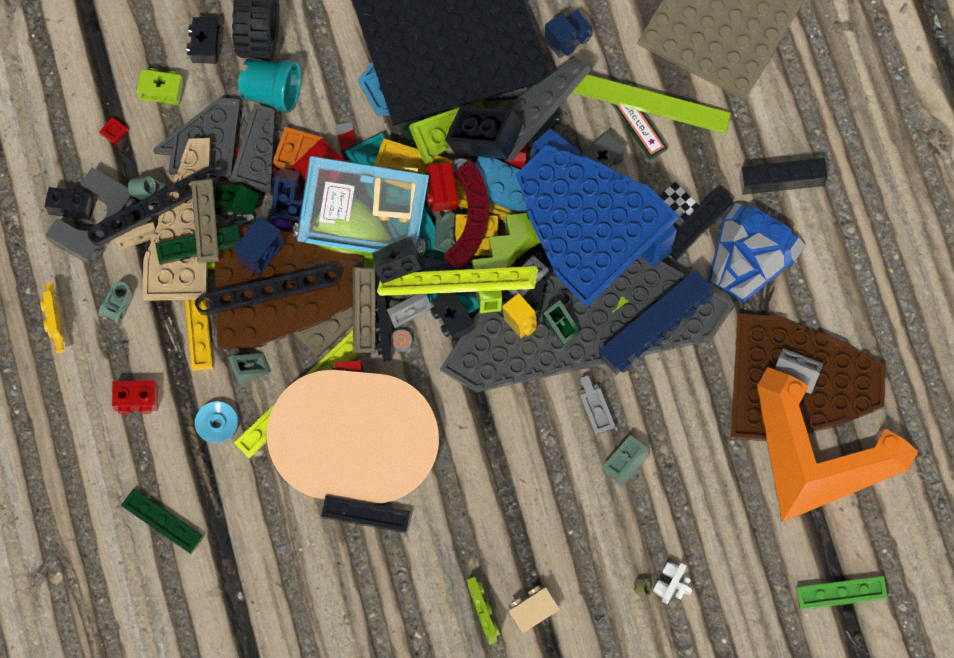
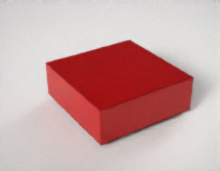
(114, 131)

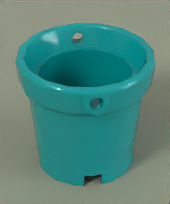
(271, 83)

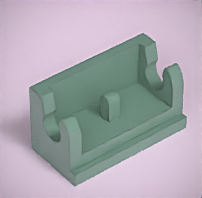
(626, 460)

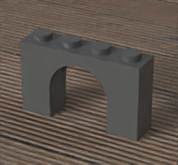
(76, 241)

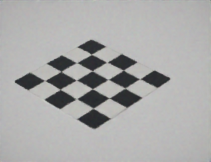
(680, 202)

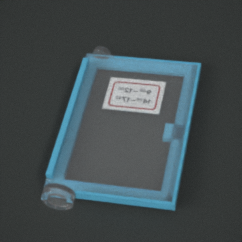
(360, 206)

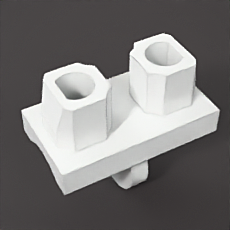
(676, 573)

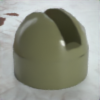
(643, 587)

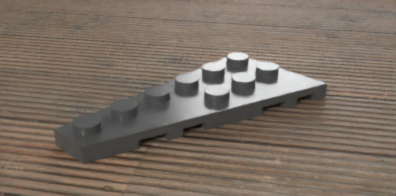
(543, 100)

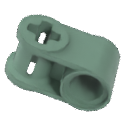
(145, 187)
(114, 306)

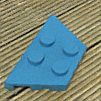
(370, 86)

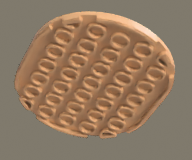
(353, 436)

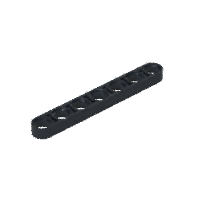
(143, 207)
(278, 293)

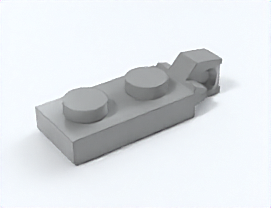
(595, 407)

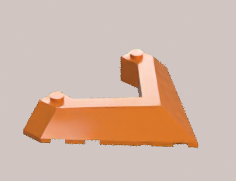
(798, 479)

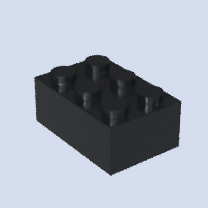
(483, 132)

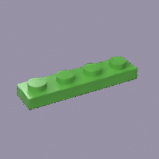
(841, 593)

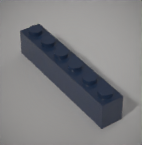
(656, 322)

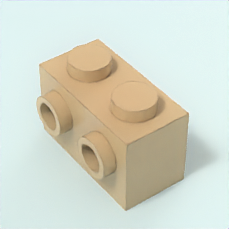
(533, 608)

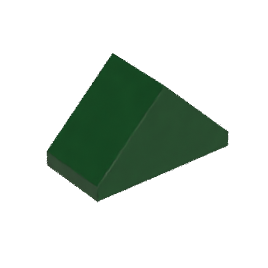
(560, 322)

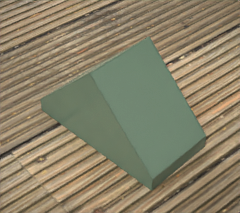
(249, 367)

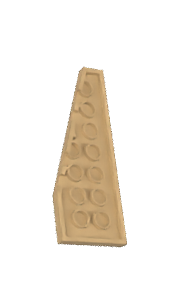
(186, 277)

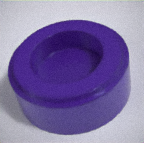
(281, 224)

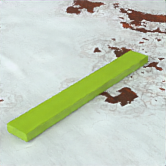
(653, 103)

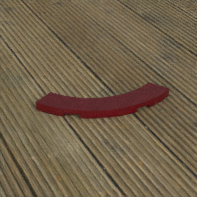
(477, 217)

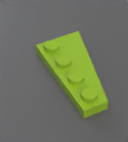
(431, 133)

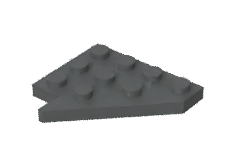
(215, 122)

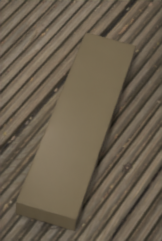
(205, 221)
(363, 310)

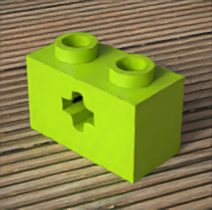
(160, 86)

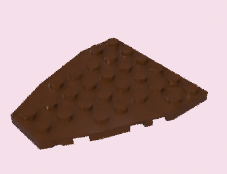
(275, 319)
(845, 389)

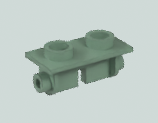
(445, 231)

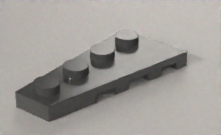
(254, 158)

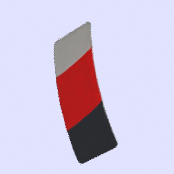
(346, 138)

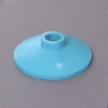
(209, 415)

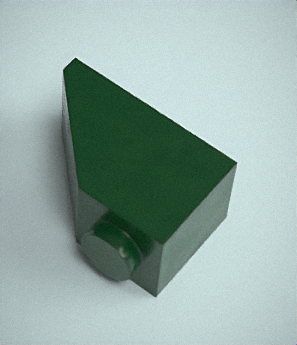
(235, 199)

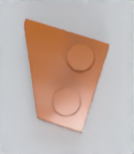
(292, 147)

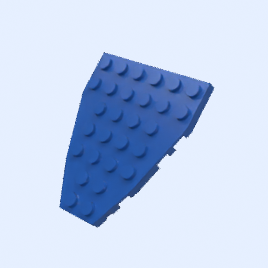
(590, 218)

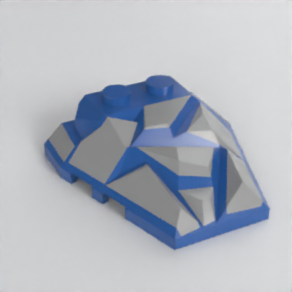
(751, 252)

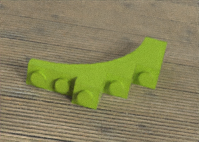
(503, 253)

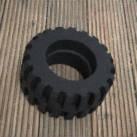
(255, 28)

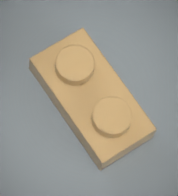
(136, 236)

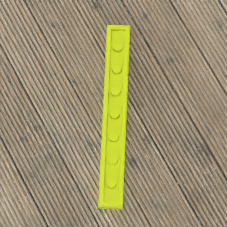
(461, 281)
(256, 435)

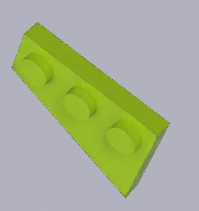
(483, 610)

